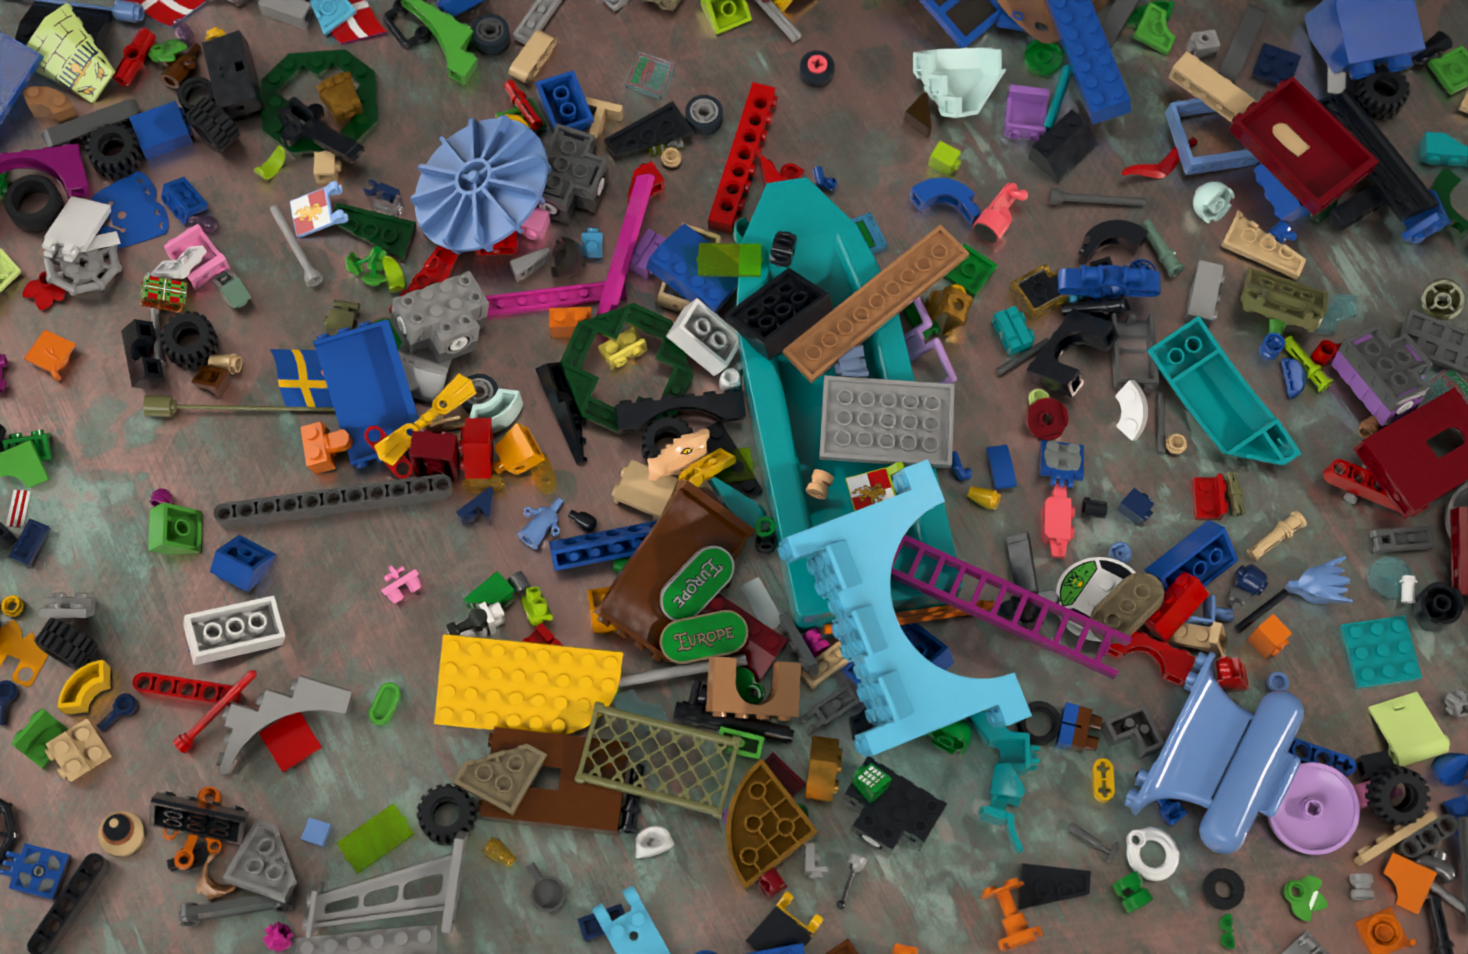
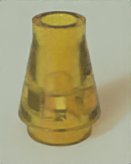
(498, 852)

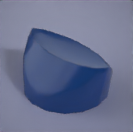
(1449, 768)

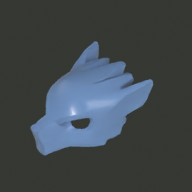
(1322, 583)

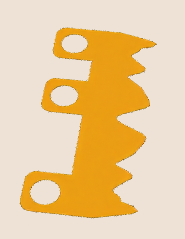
(22, 649)

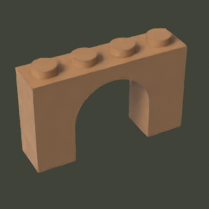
(724, 698)

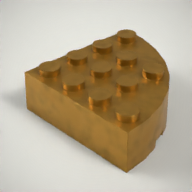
(763, 825)

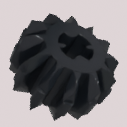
(783, 249)

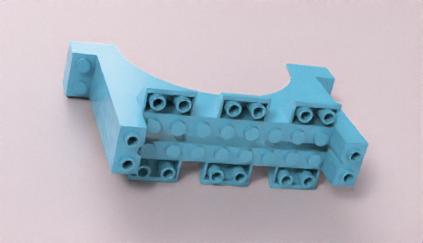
(898, 684)

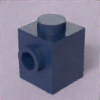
(1136, 506)

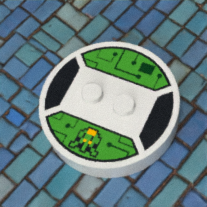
(1088, 584)

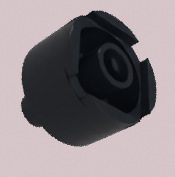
(1437, 607)

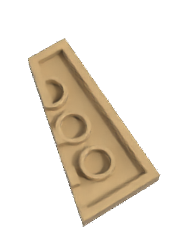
(1253, 243)

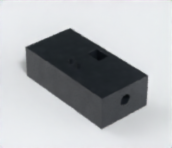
(232, 74)

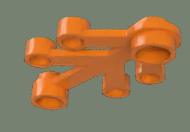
(186, 852)

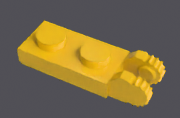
(707, 467)

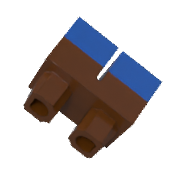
(1075, 726)

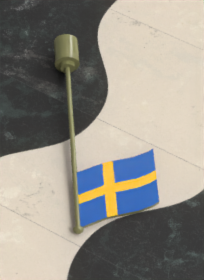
(298, 379)

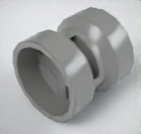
(1362, 886)

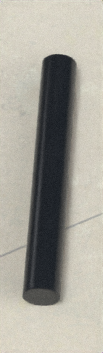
(1262, 610)

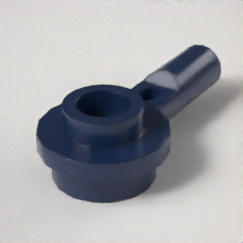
(8, 692)
(124, 705)

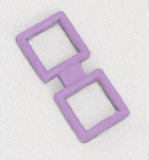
(918, 346)

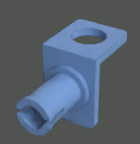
(1211, 613)

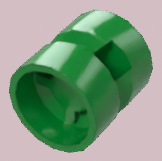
(1134, 900)

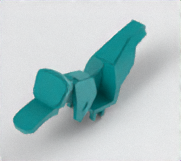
(1005, 782)

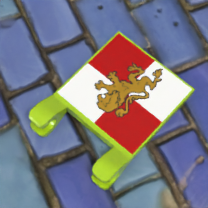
(872, 486)

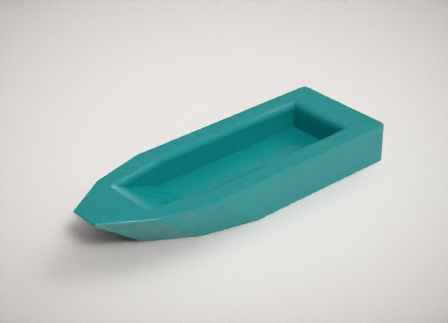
(788, 408)

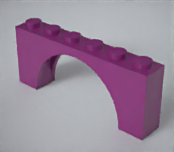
(59, 162)

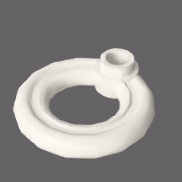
(1162, 837)

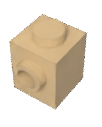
(326, 167)

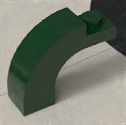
(1444, 185)

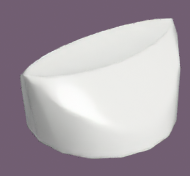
(653, 841)

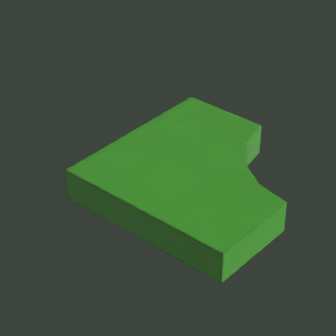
(1154, 31)
(24, 464)

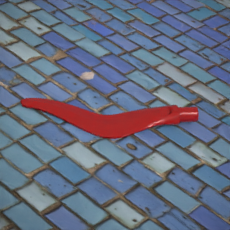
(1161, 169)

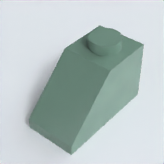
(231, 289)

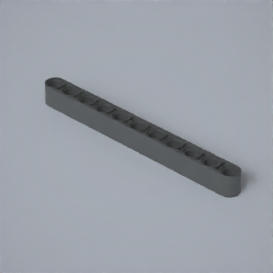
(324, 497)

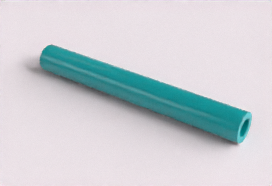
(1057, 98)

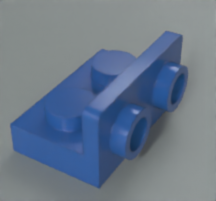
(182, 199)

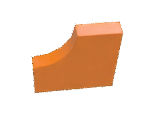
(1411, 881)

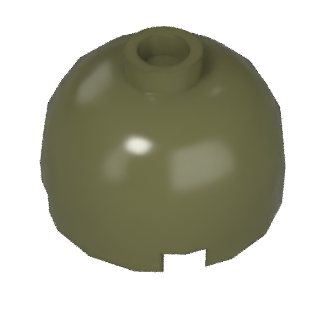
(1443, 299)

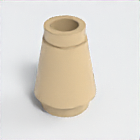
(230, 362)

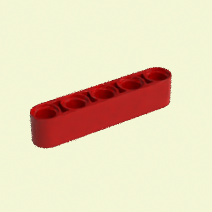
(1364, 487)
(179, 685)

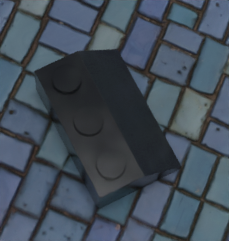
(1063, 146)

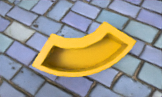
(83, 686)

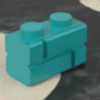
(1013, 331)

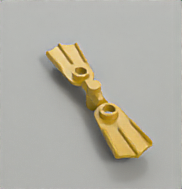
(398, 442)

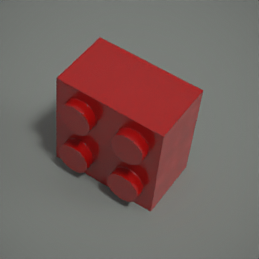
(477, 448)

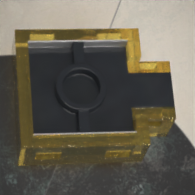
(1038, 292)

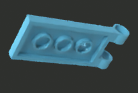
(635, 920)

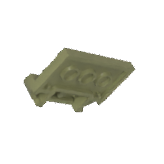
(1284, 300)

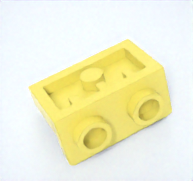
(628, 345)

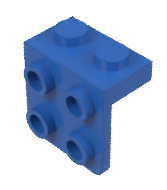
(1426, 223)

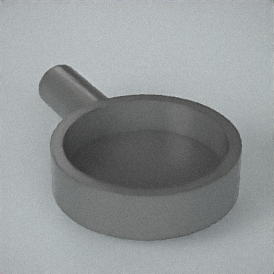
(547, 891)

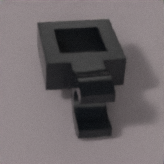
(200, 857)

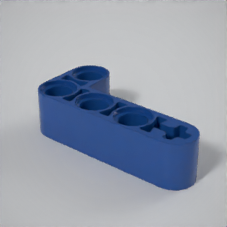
(1331, 757)

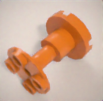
(1014, 923)

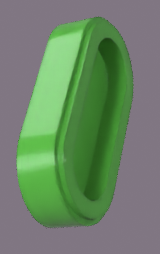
(384, 704)

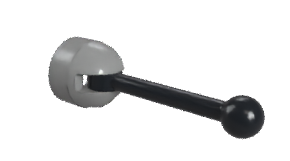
(855, 864)

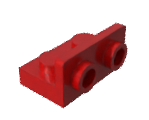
(1209, 497)

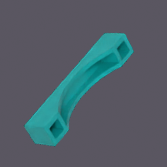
(1443, 150)

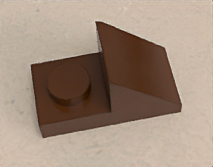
(212, 378)

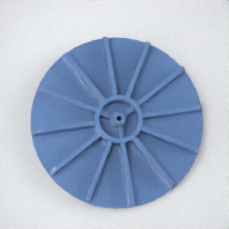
(481, 184)

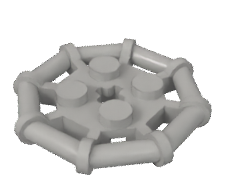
(84, 274)

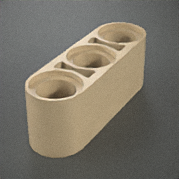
(532, 56)

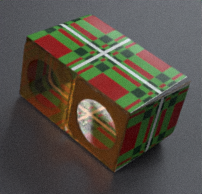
(163, 293)

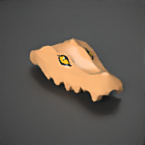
(678, 455)

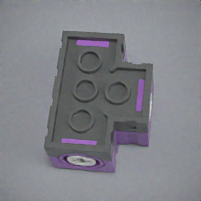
(1384, 372)

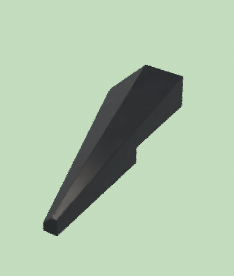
(564, 407)

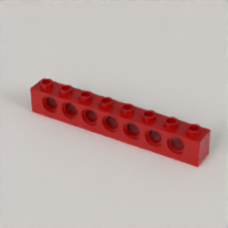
(758, 95)

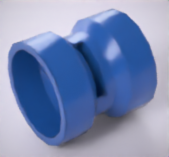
(1276, 344)

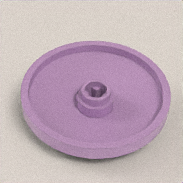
(1317, 811)

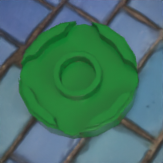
(1043, 58)

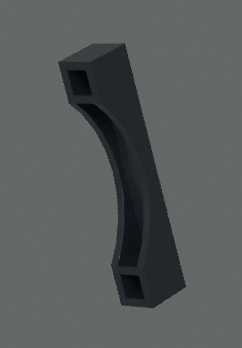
(722, 406)

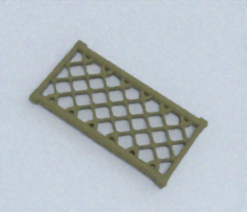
(599, 708)

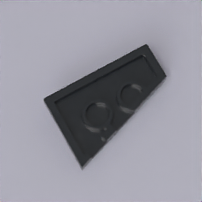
(1051, 884)

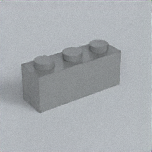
(1204, 292)

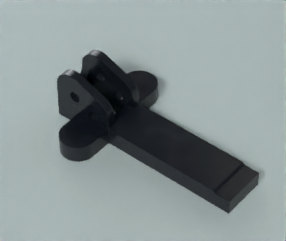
(315, 131)
(1025, 577)

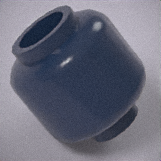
(1251, 579)

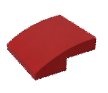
(290, 740)

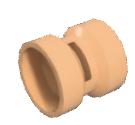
(819, 486)

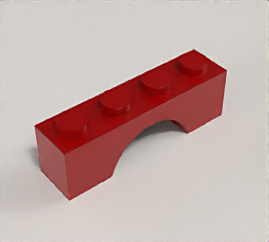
(1172, 662)

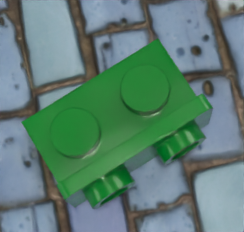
(39, 439)

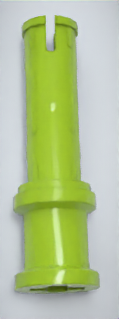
(1314, 371)

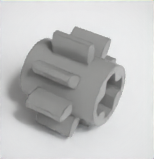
(1457, 703)

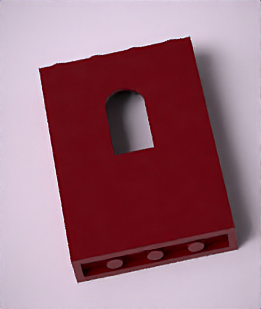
(1323, 171)
(1406, 463)

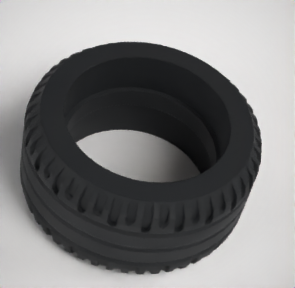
(24, 187)

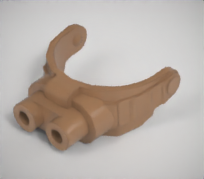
(209, 886)

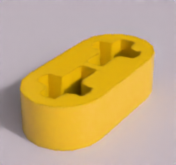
(1108, 780)

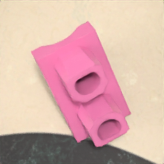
(409, 579)

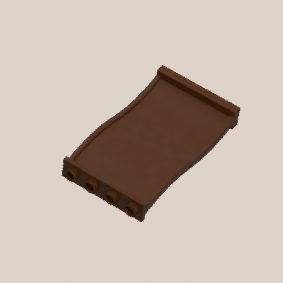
(685, 526)

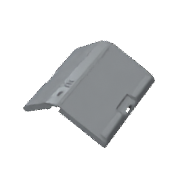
(424, 374)

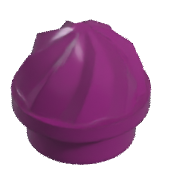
(159, 496)

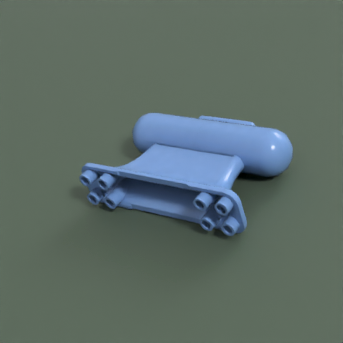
(1224, 756)

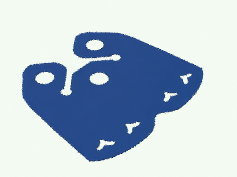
(140, 207)

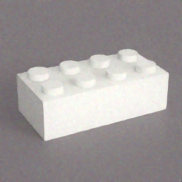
(233, 630)

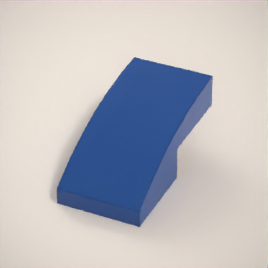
(1001, 467)

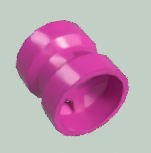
(815, 642)

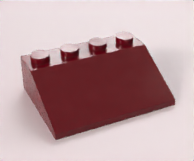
(762, 645)

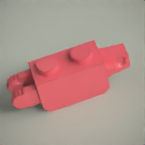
(1056, 522)

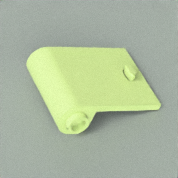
(1409, 729)

